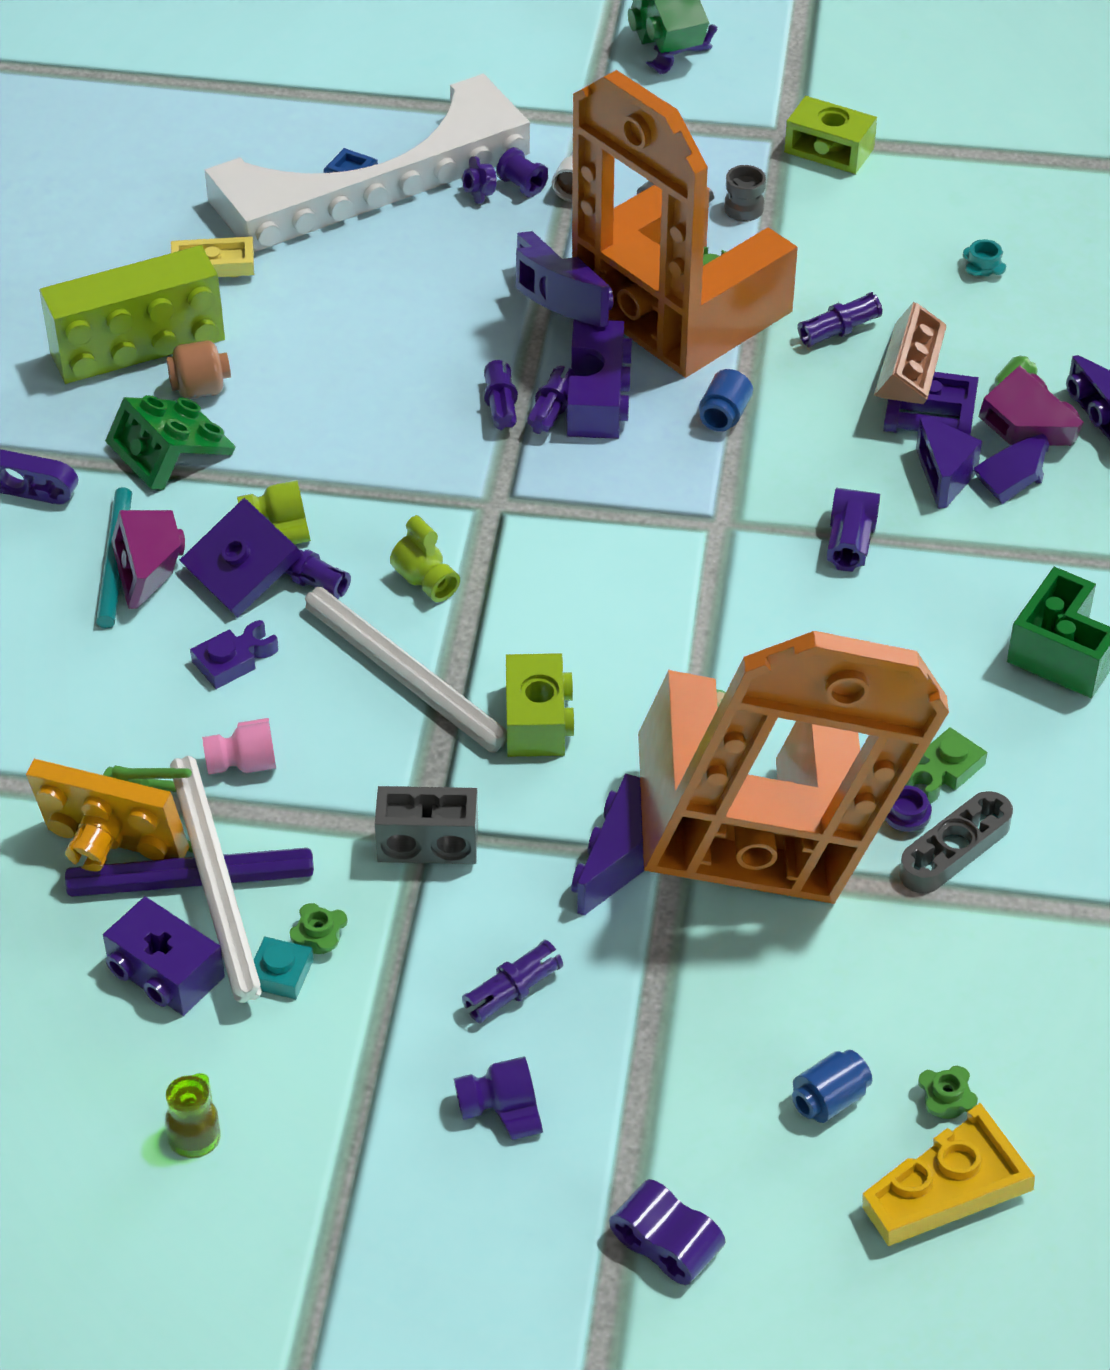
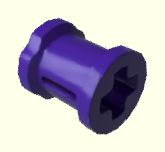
(522, 172)

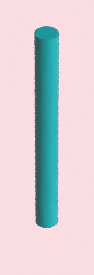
(111, 577)

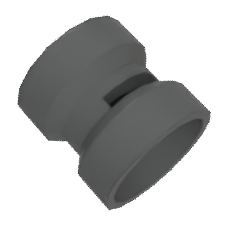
(745, 192)

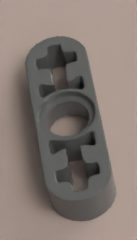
(951, 860)

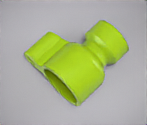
(284, 509)
(422, 562)

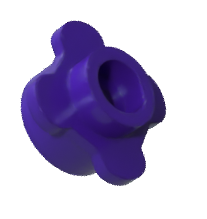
(479, 180)

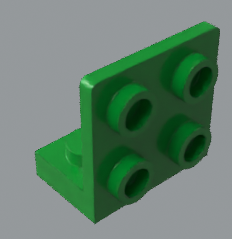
(155, 431)

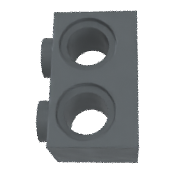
(426, 825)

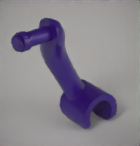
(665, 61)

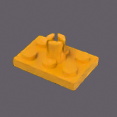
(106, 814)

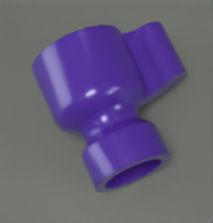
(508, 1091)

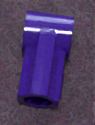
(852, 522)

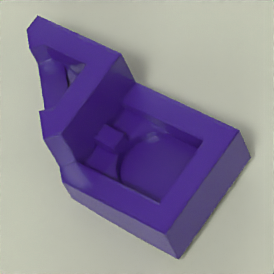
(1014, 467)

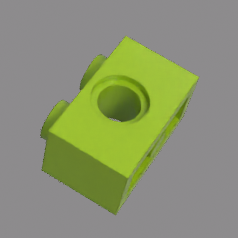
(830, 134)
(536, 705)

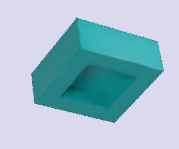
(282, 966)

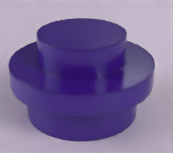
(911, 810)

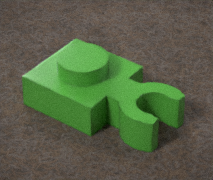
(948, 761)

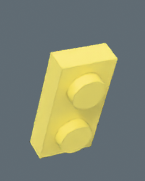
(228, 255)

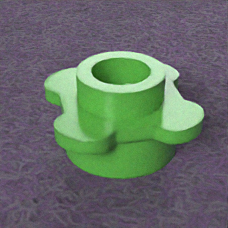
(322, 938)
(947, 1104)

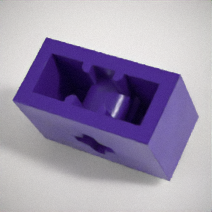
(163, 956)

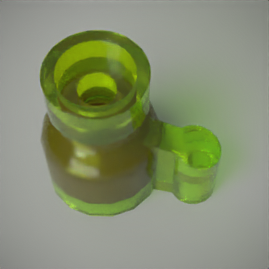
(191, 1116)

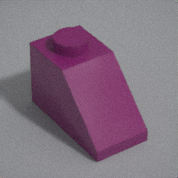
(145, 551)

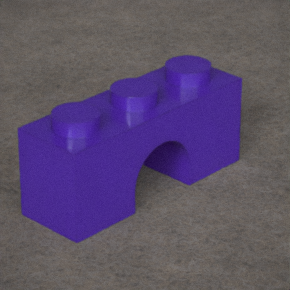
(595, 393)

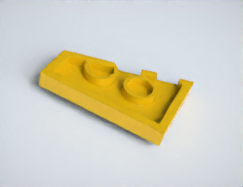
(949, 1181)

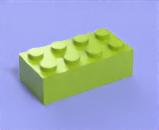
(132, 313)

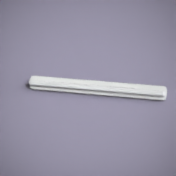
(406, 670)
(216, 883)

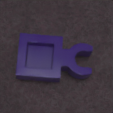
(230, 657)

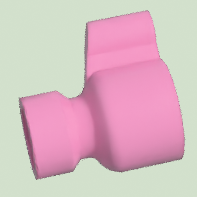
(247, 749)

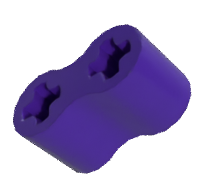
(667, 1232)

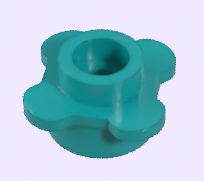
(984, 258)

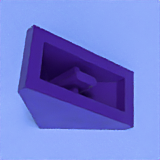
(946, 458)

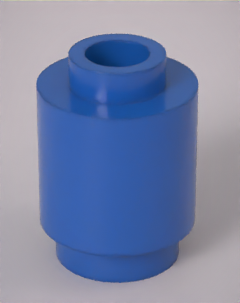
(725, 400)
(831, 1085)

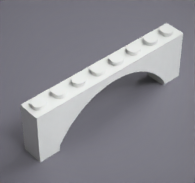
(289, 204)

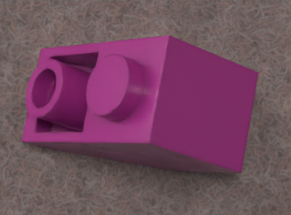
(1025, 408)

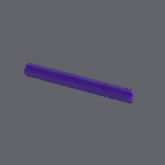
(185, 873)

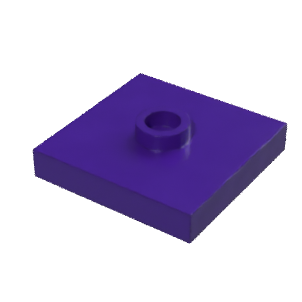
(241, 557)

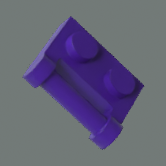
(947, 396)

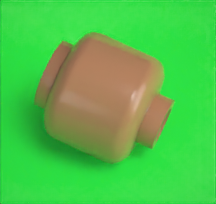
(198, 369)

